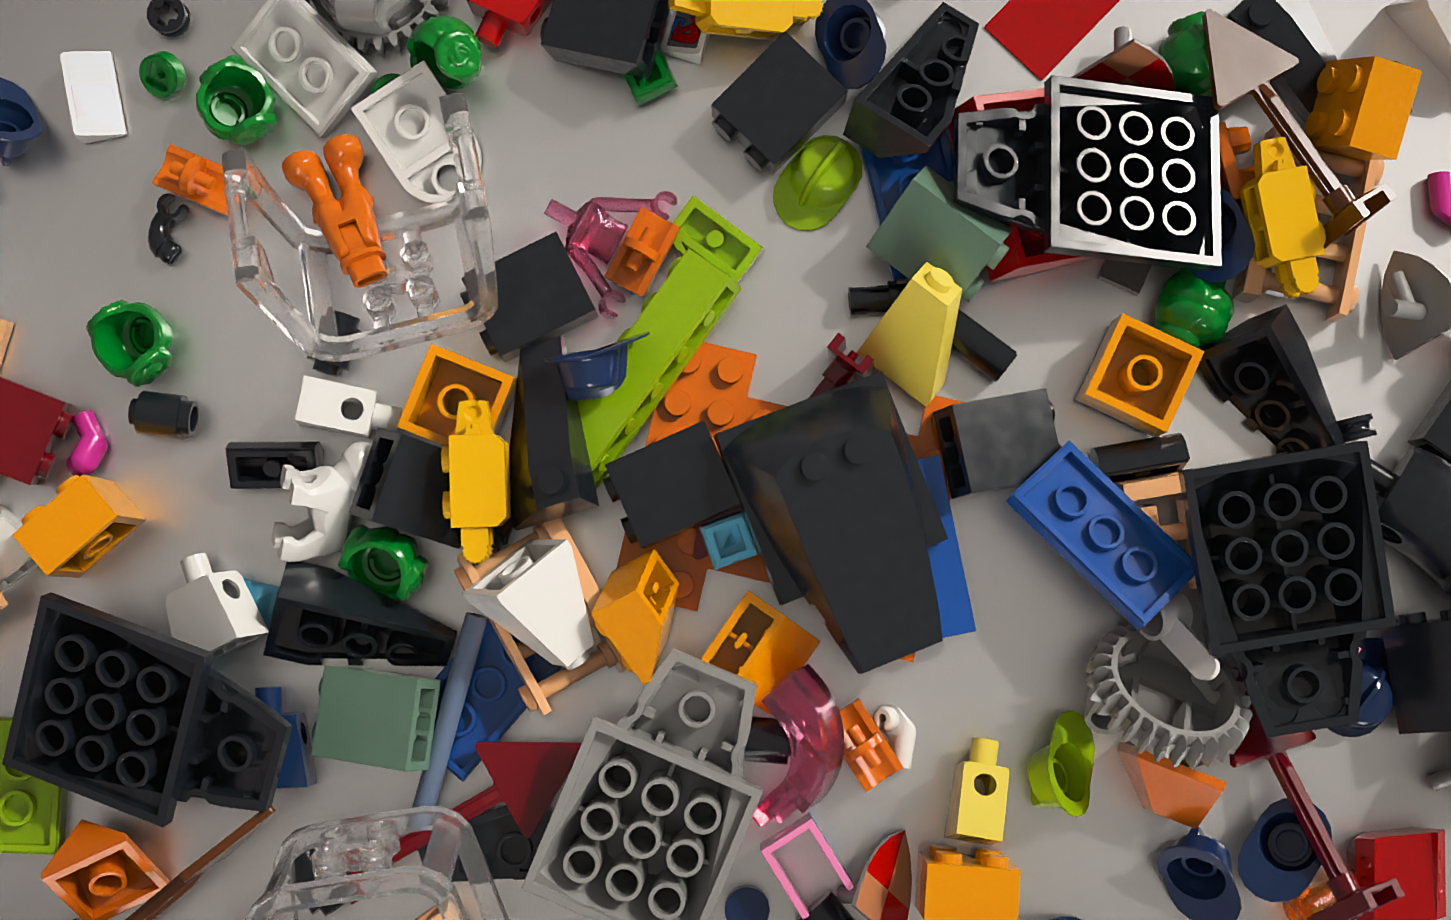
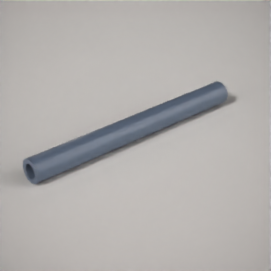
(451, 708)

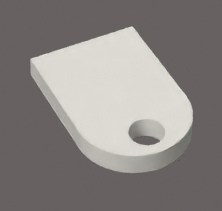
(410, 131)

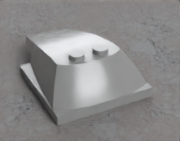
(654, 802)

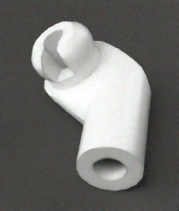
(899, 730)

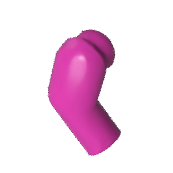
(1440, 195)
(90, 447)

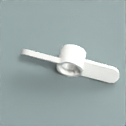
(1173, 629)

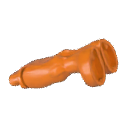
(347, 222)

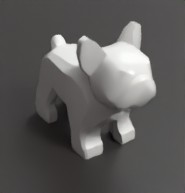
(328, 497)

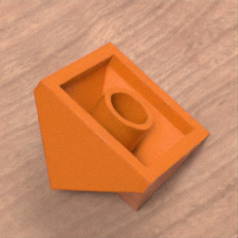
(1170, 790)
(101, 872)

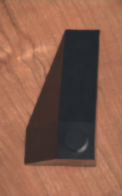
(1297, 31)
(916, 90)
(1273, 381)
(547, 443)
(336, 617)

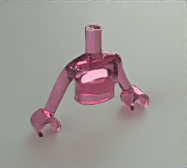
(598, 234)

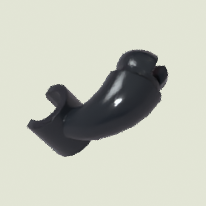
(159, 237)

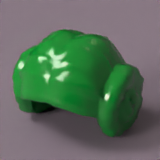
(448, 49)
(1187, 55)
(236, 101)
(1193, 309)
(131, 341)
(384, 561)

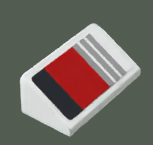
(93, 95)

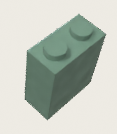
(936, 230)
(375, 718)

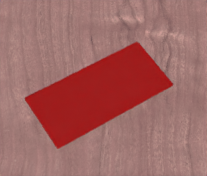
(1045, 30)

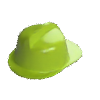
(817, 182)
(1064, 768)

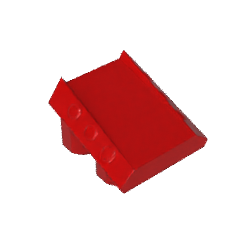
(1412, 858)

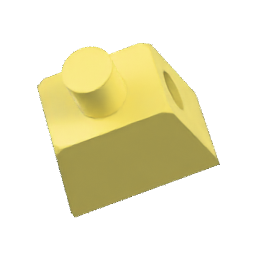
(973, 815)

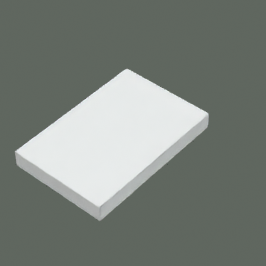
(304, 62)

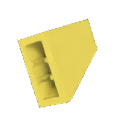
(917, 334)

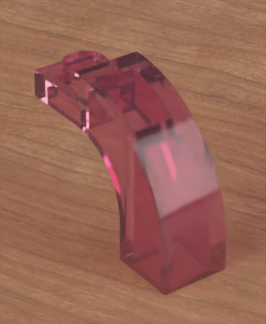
(816, 742)

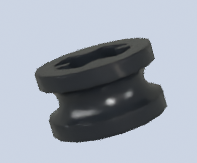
(175, 26)
(1356, 427)

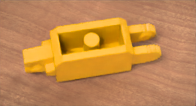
(748, 17)
(1284, 218)
(478, 479)

